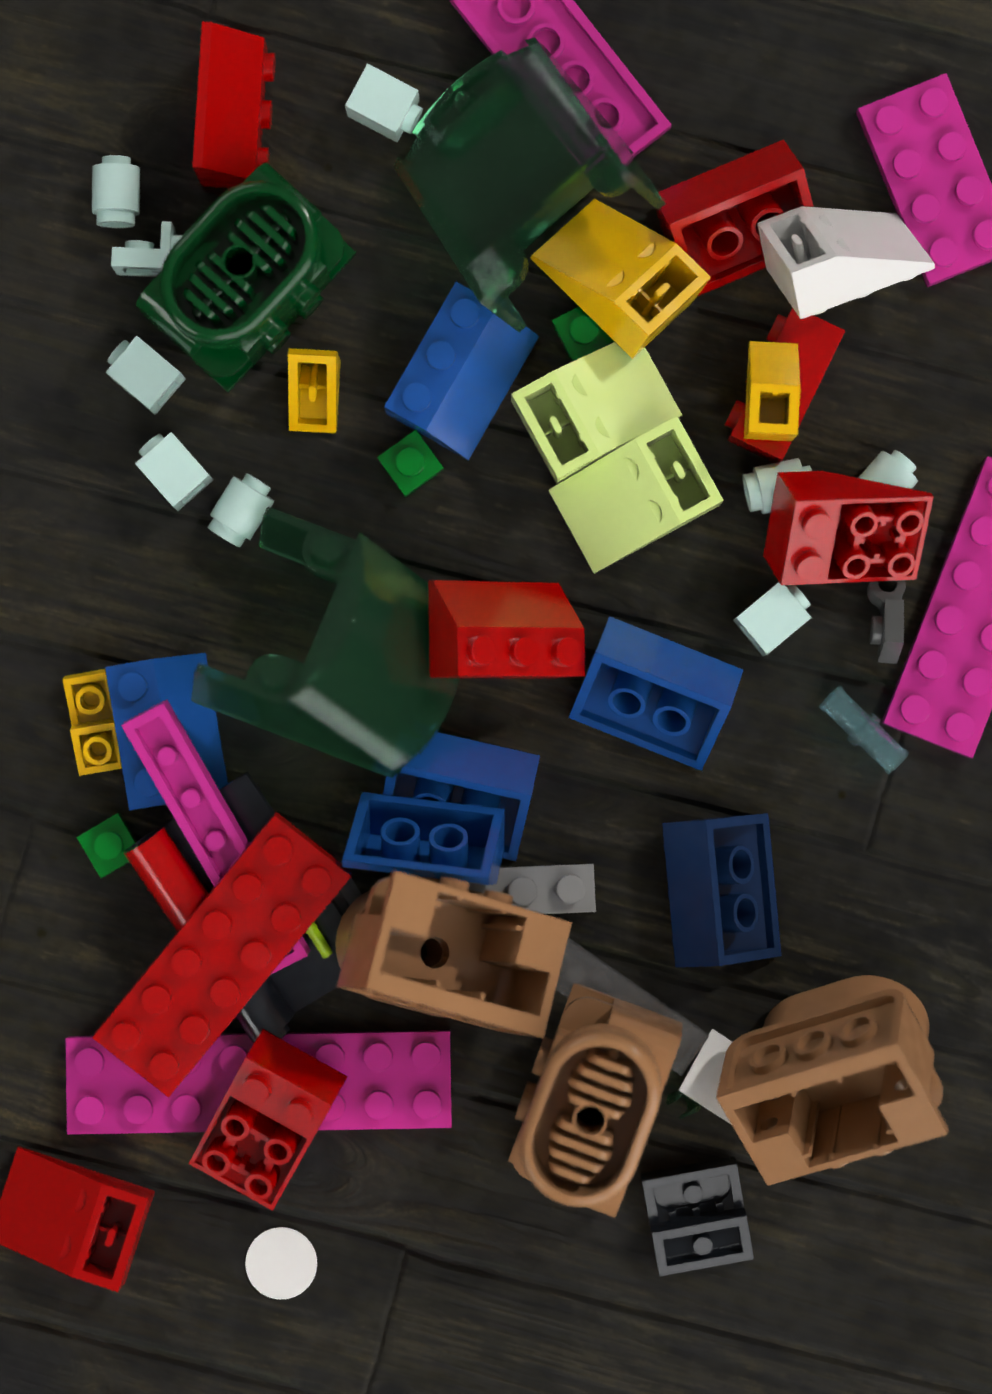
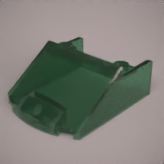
(507, 161)
(368, 669)

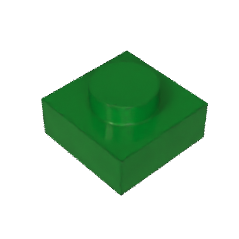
(580, 334)
(410, 463)
(107, 844)

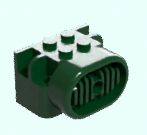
(233, 319)

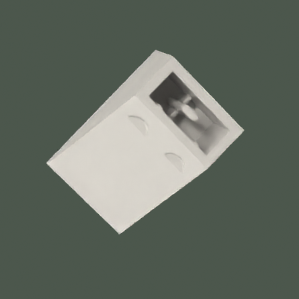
(838, 255)

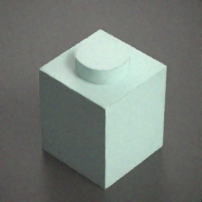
(384, 104)
(144, 373)
(172, 469)
(774, 617)

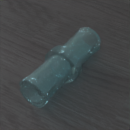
(863, 729)

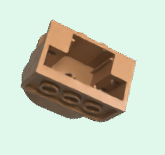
(483, 954)
(602, 1058)
(845, 1077)

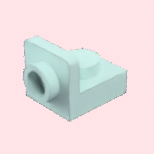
(140, 257)

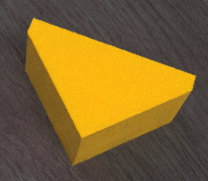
(313, 390)

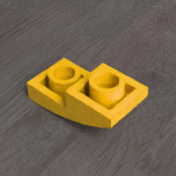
(92, 722)

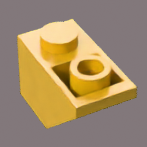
(772, 391)

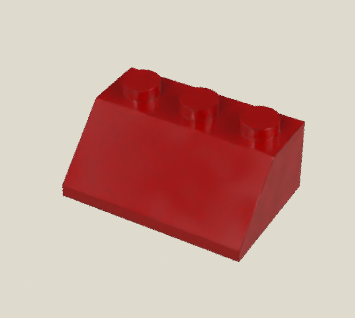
(231, 105)
(719, 211)
(503, 631)

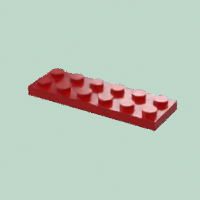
(222, 954)

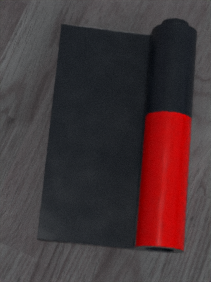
(181, 884)

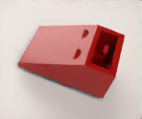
(844, 529)
(267, 1119)
(72, 1218)

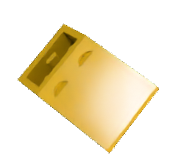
(621, 274)

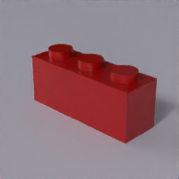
(816, 347)

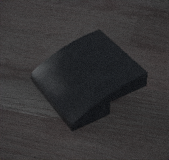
(697, 1216)

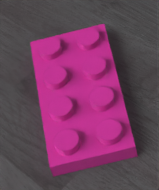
(933, 174)

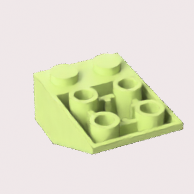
(593, 407)
(636, 495)

